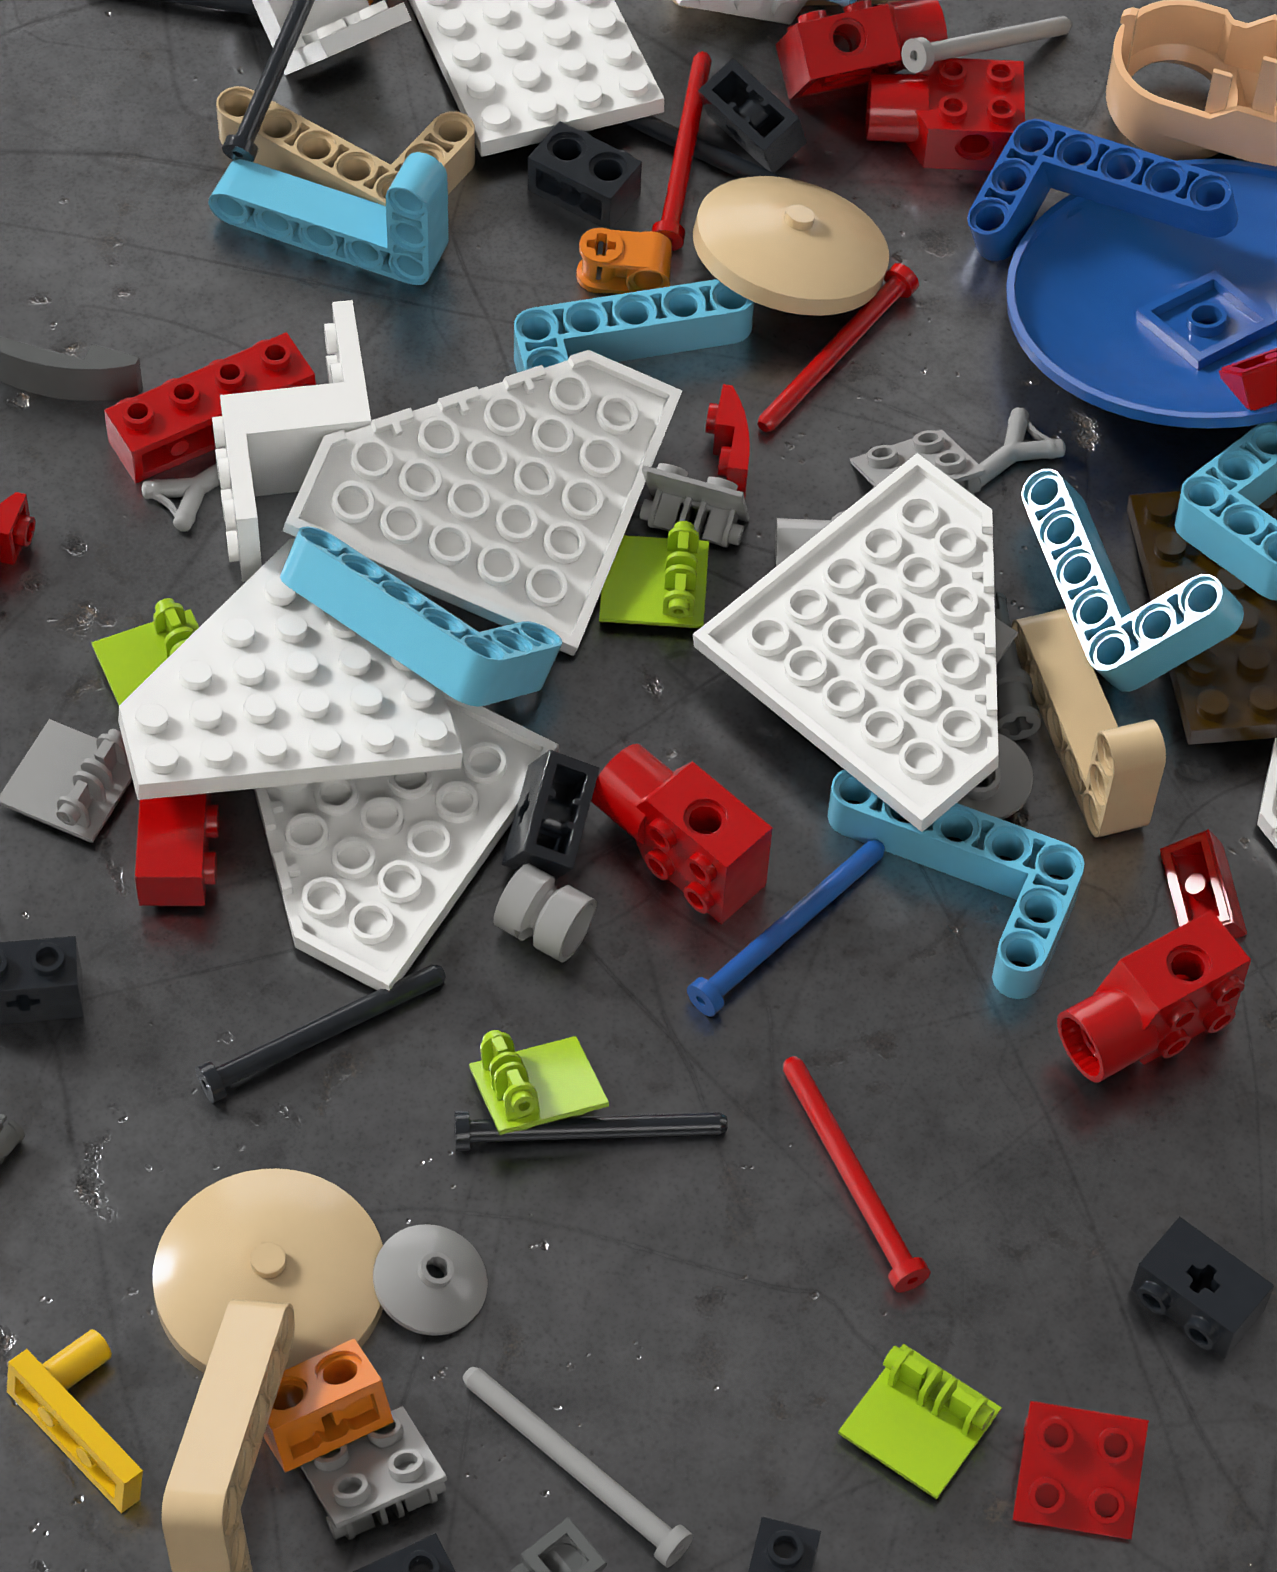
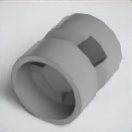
(551, 915)

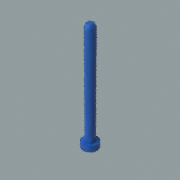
(708, 994)

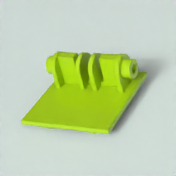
(658, 580)
(138, 652)
(535, 1082)
(919, 1420)

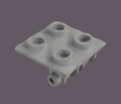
(931, 445)
(717, 496)
(70, 780)
(375, 1474)

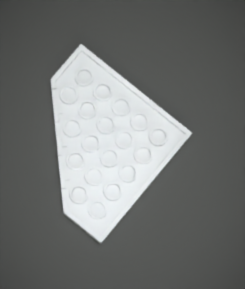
(498, 490)
(881, 641)
(280, 700)
(386, 857)

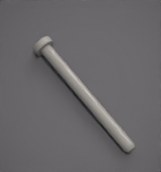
(920, 54)
(669, 1542)

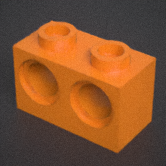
(326, 1405)

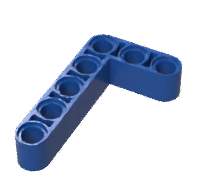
(1094, 180)

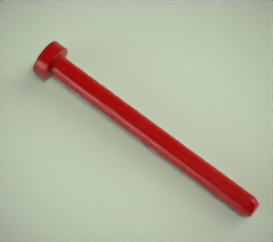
(684, 153)
(899, 282)
(906, 1270)

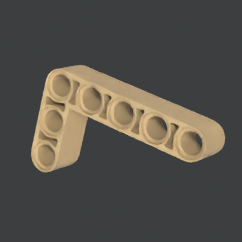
(317, 155)
(1108, 766)
(224, 1437)

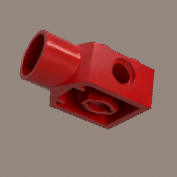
(844, 48)
(950, 114)
(687, 829)
(1157, 999)

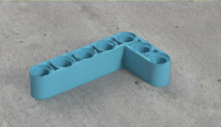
(391, 240)
(633, 324)
(1222, 513)
(1099, 605)
(415, 630)
(977, 862)

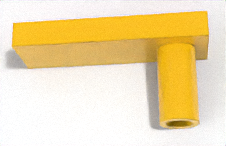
(44, 1397)

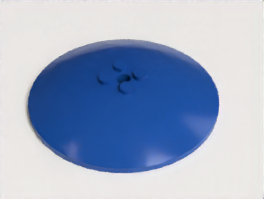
(1118, 297)

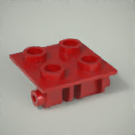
(1080, 1470)

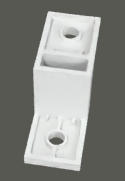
(330, 26)
(277, 433)

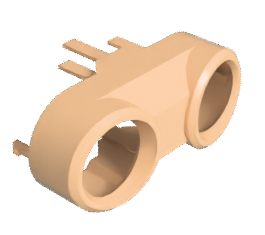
(1228, 52)

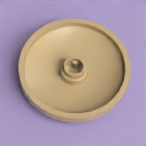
(790, 245)
(268, 1241)

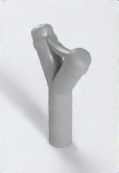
(1017, 450)
(189, 488)

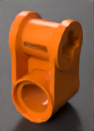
(628, 261)

